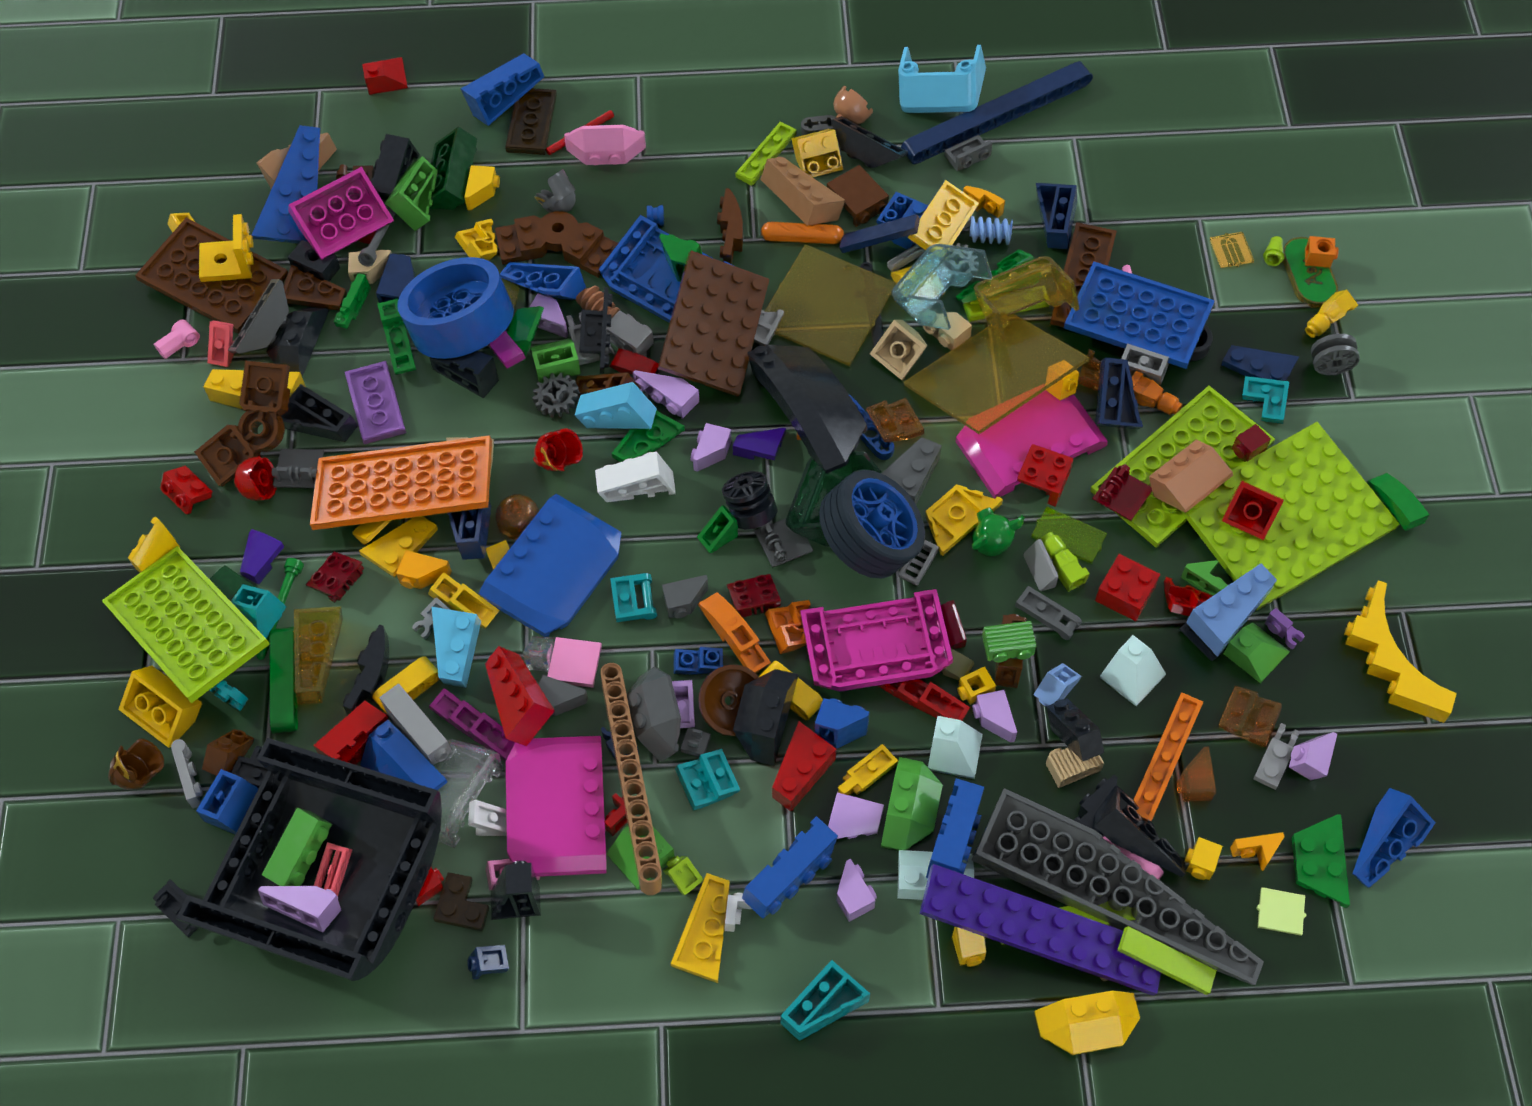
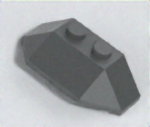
(264, 320)
(655, 713)

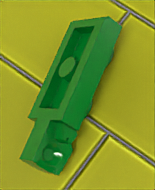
(353, 301)

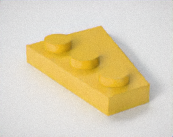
(390, 548)

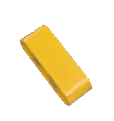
(413, 679)
(805, 699)

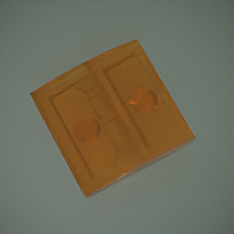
(895, 421)
(1250, 716)

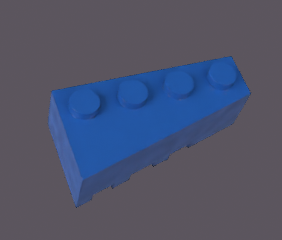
(501, 88)
(958, 827)
(791, 869)

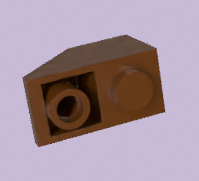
(225, 751)

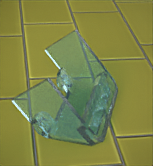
(931, 277)

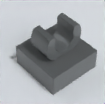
(695, 742)

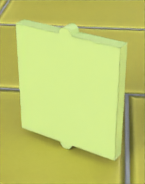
(1281, 911)

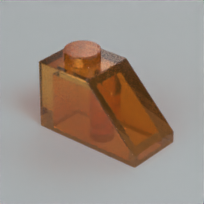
(1198, 779)

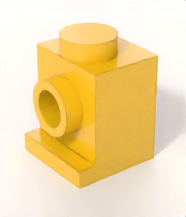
(978, 679)

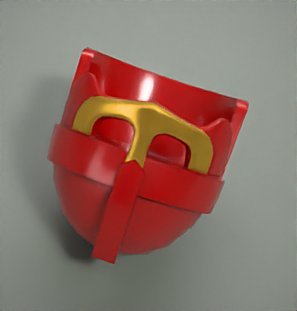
(558, 449)

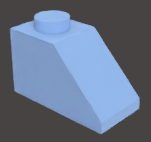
(1056, 684)

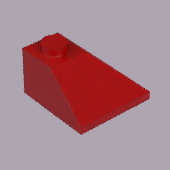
(385, 75)

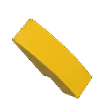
(462, 599)

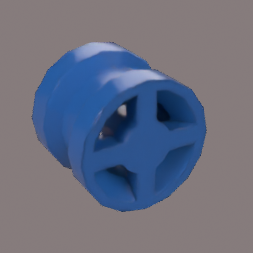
(656, 214)

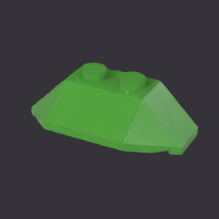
(911, 805)

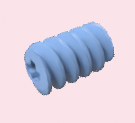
(990, 230)

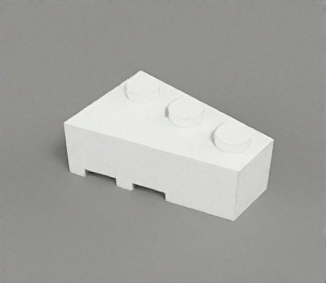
(635, 477)

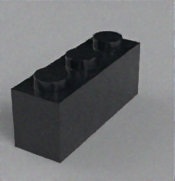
(1075, 729)

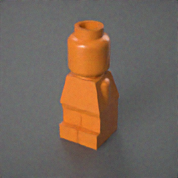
(1150, 394)

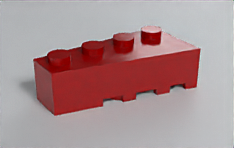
(517, 695)

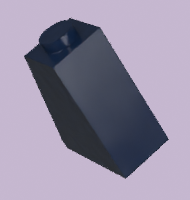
(395, 277)

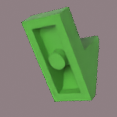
(1201, 577)

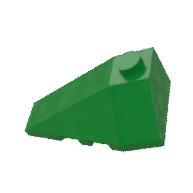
(1013, 260)

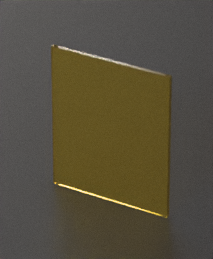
(993, 378)

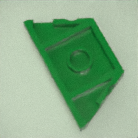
(1321, 860)

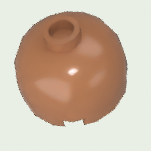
(851, 106)

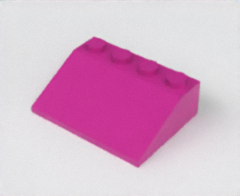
(340, 213)

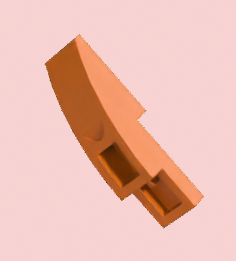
(735, 631)

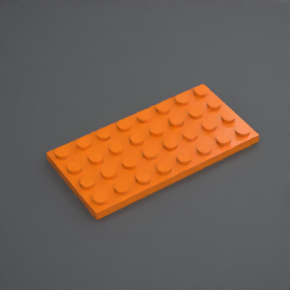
(402, 482)

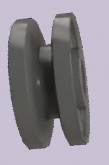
(1335, 354)

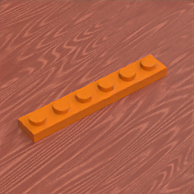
(1166, 755)

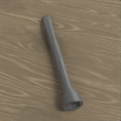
(368, 255)

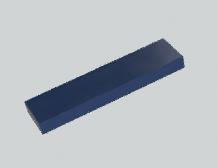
(880, 233)

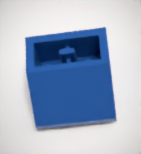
(900, 207)
(840, 722)
(227, 801)

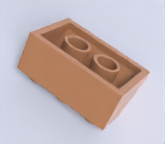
(1189, 476)

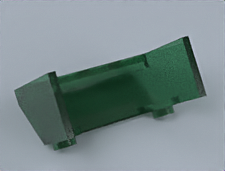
(814, 485)

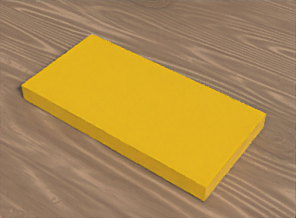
(944, 217)

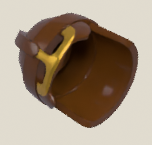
(136, 765)

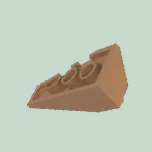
(272, 162)

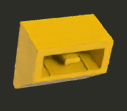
(818, 153)

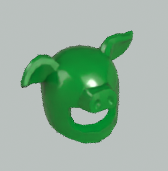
(994, 532)

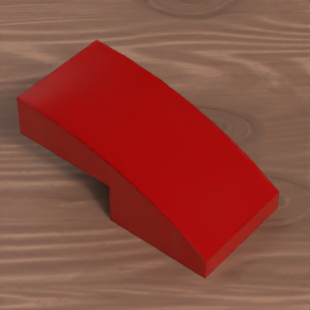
(629, 361)

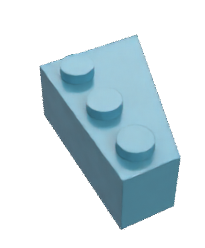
(616, 407)

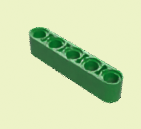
(282, 681)

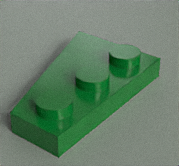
(642, 441)

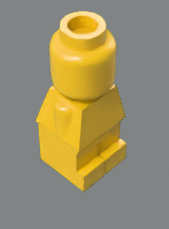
(1330, 312)

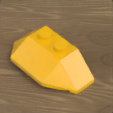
(1089, 1021)

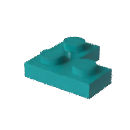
(1270, 392)

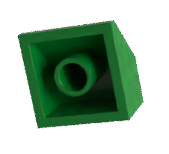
(524, 327)

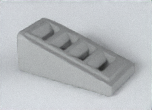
(929, 547)

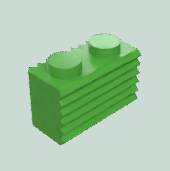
(1009, 641)

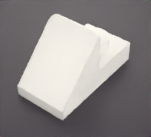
(487, 819)

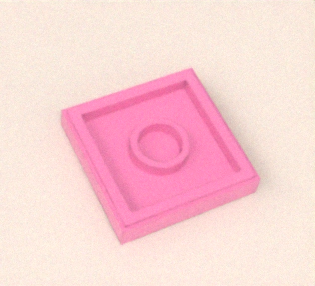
(575, 661)

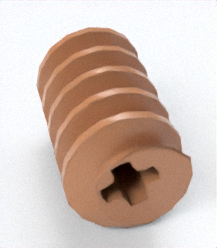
(593, 299)

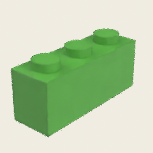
(297, 848)

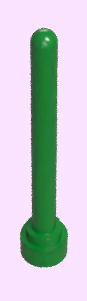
(292, 569)

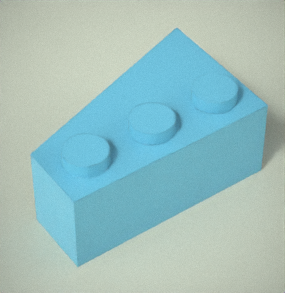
(455, 644)

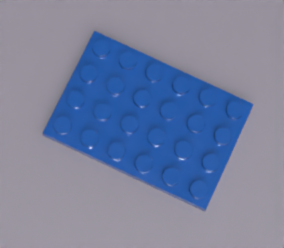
(1140, 313)

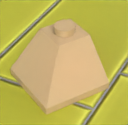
(899, 348)

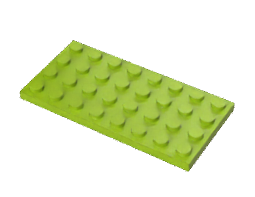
(1205, 419)
(185, 623)

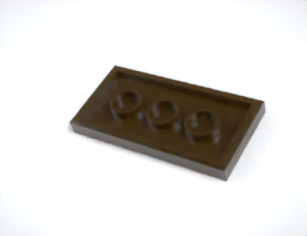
(531, 122)

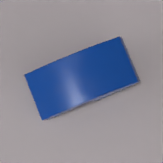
(697, 662)

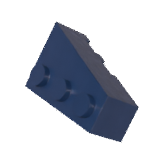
(1057, 211)
(1116, 396)
(471, 531)

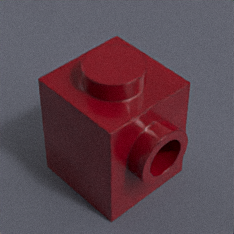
(1251, 443)

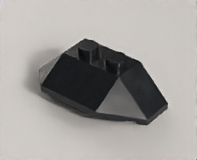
(864, 144)
(298, 338)
(764, 714)

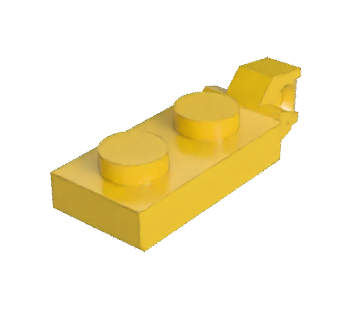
(868, 771)

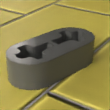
(817, 124)

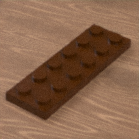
(1087, 246)

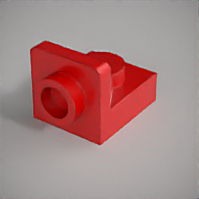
(616, 818)

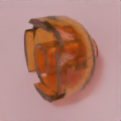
(515, 514)

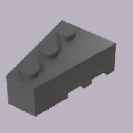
(915, 467)

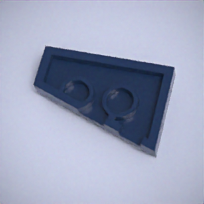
(1259, 363)

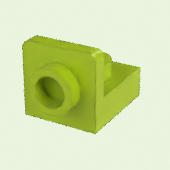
(683, 874)

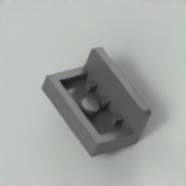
(968, 152)

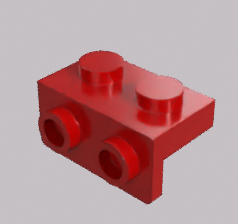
(184, 488)

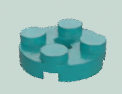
(225, 692)

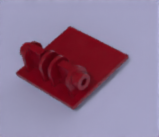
(1123, 492)
(335, 574)
(754, 593)

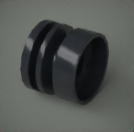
(750, 499)

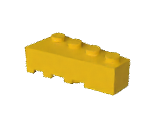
(226, 386)

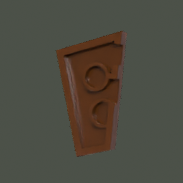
(310, 291)

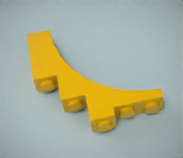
(1385, 660)

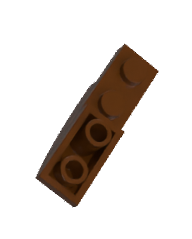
(731, 226)

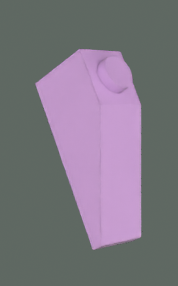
(303, 903)

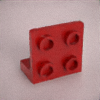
(1046, 471)

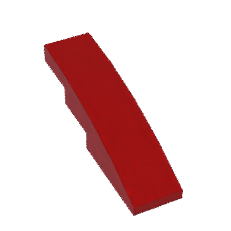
(928, 698)

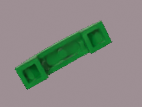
(396, 337)

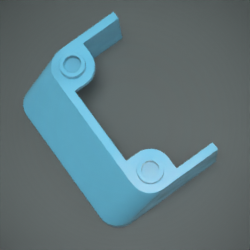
(941, 90)

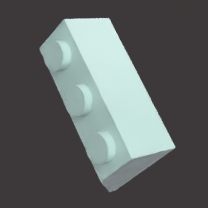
(913, 872)

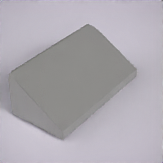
(1041, 566)

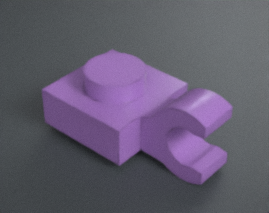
(1282, 626)

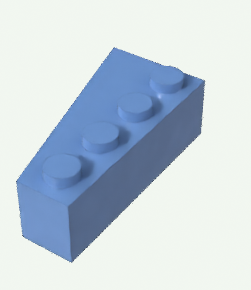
(1228, 610)

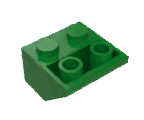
(677, 251)

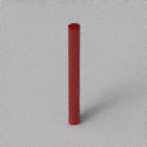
(596, 122)

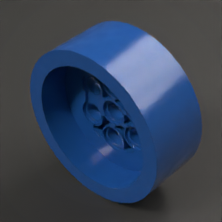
(455, 307)

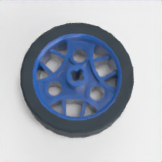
(872, 524)

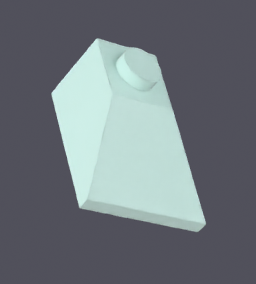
(1133, 671)
(955, 748)

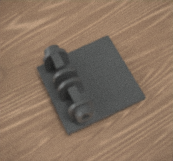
(297, 468)
(781, 543)

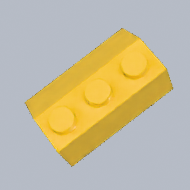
(158, 705)

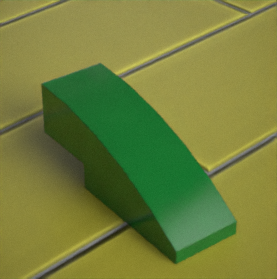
(1399, 501)

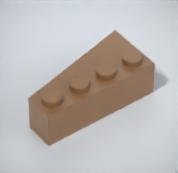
(801, 192)

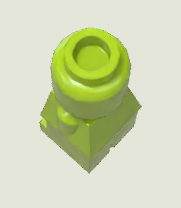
(1065, 562)

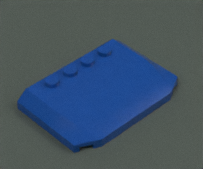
(640, 270)
(553, 566)

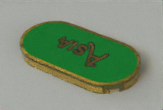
(1309, 283)

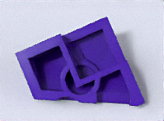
(759, 444)
(258, 555)

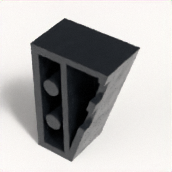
(393, 161)
(516, 892)

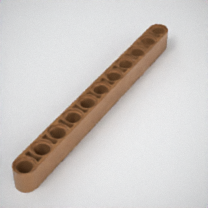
(617, 704)

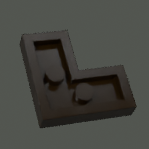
(455, 908)

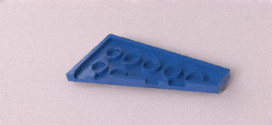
(294, 181)

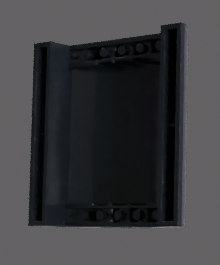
(393, 843)

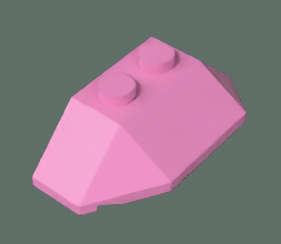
(605, 144)

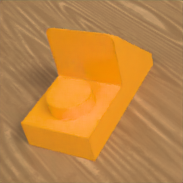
(1262, 845)

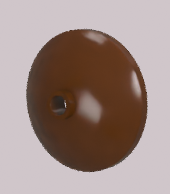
(719, 684)

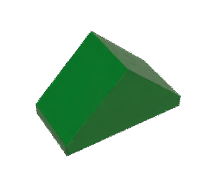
(719, 530)

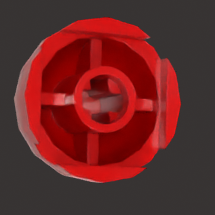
(255, 479)

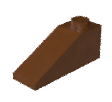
(598, 382)

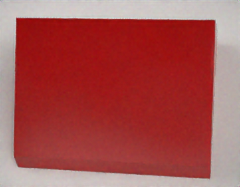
(1252, 510)

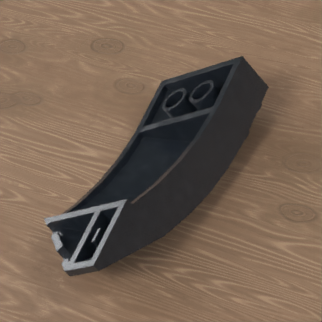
(811, 401)

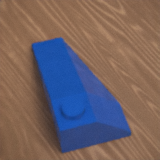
(551, 280)
(396, 756)
(1393, 830)

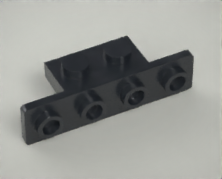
(593, 331)

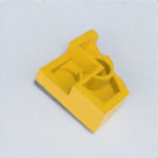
(479, 240)
(152, 546)

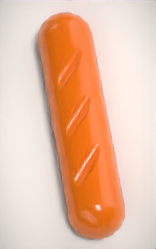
(802, 233)

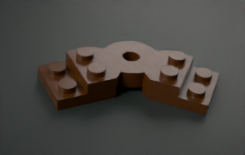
(557, 231)
(265, 401)

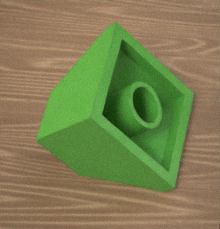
(1255, 652)

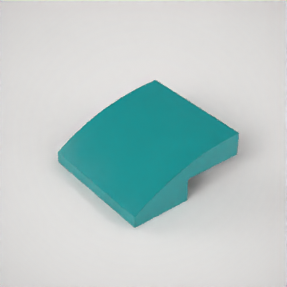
(707, 779)

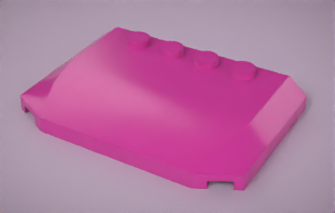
(1042, 421)
(877, 642)
(556, 806)

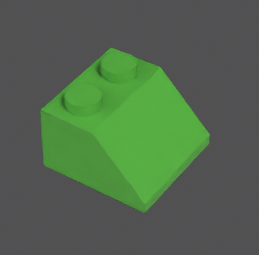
(622, 854)

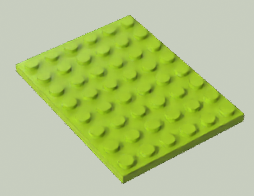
(1321, 522)

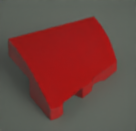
(1181, 599)

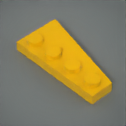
(703, 935)

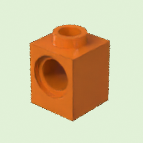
(1320, 251)

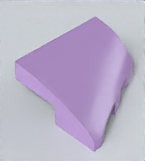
(855, 816)

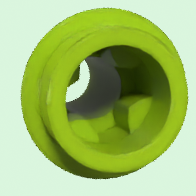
(1274, 252)

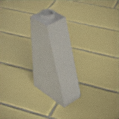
(415, 725)

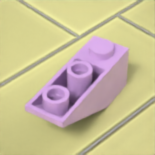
(670, 391)

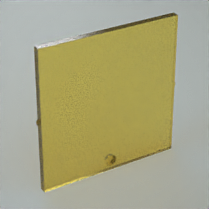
(829, 304)

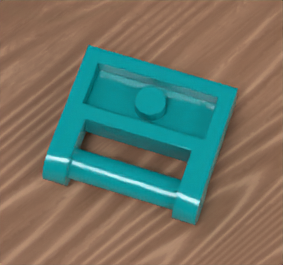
(625, 597)

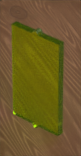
(1078, 537)

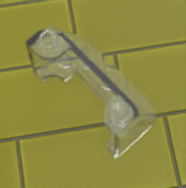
(467, 772)

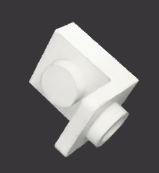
(733, 915)

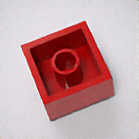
(1127, 587)

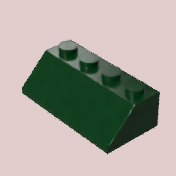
(453, 160)

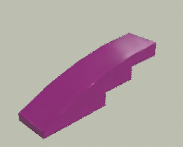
(472, 723)

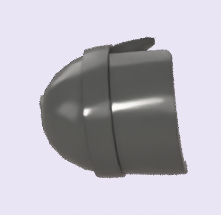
(562, 195)

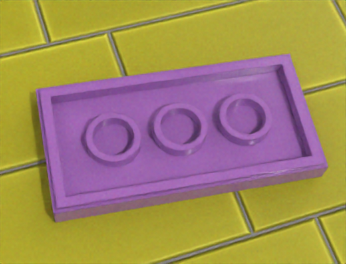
(375, 402)

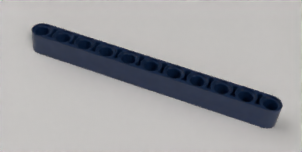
(997, 112)

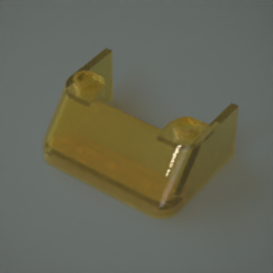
(1022, 288)

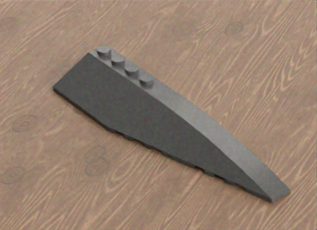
(1085, 871)

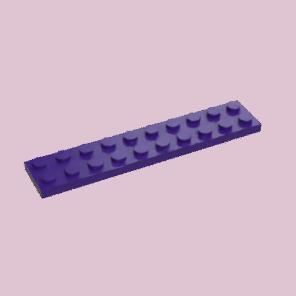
(1033, 928)

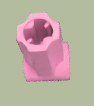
(181, 335)

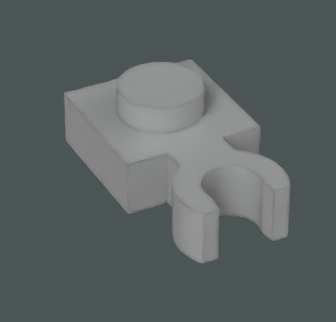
(427, 622)

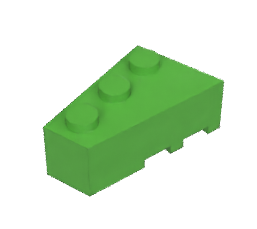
(413, 194)

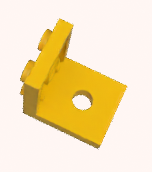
(236, 252)

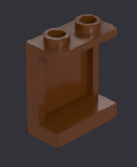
(861, 194)
(1009, 671)

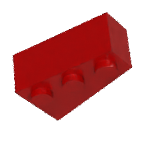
(350, 735)
(802, 766)

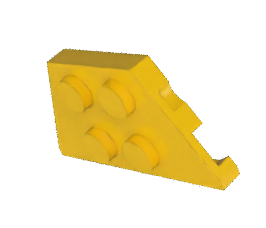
(956, 515)

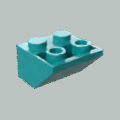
(259, 607)

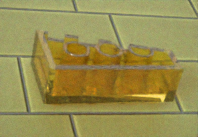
(314, 647)

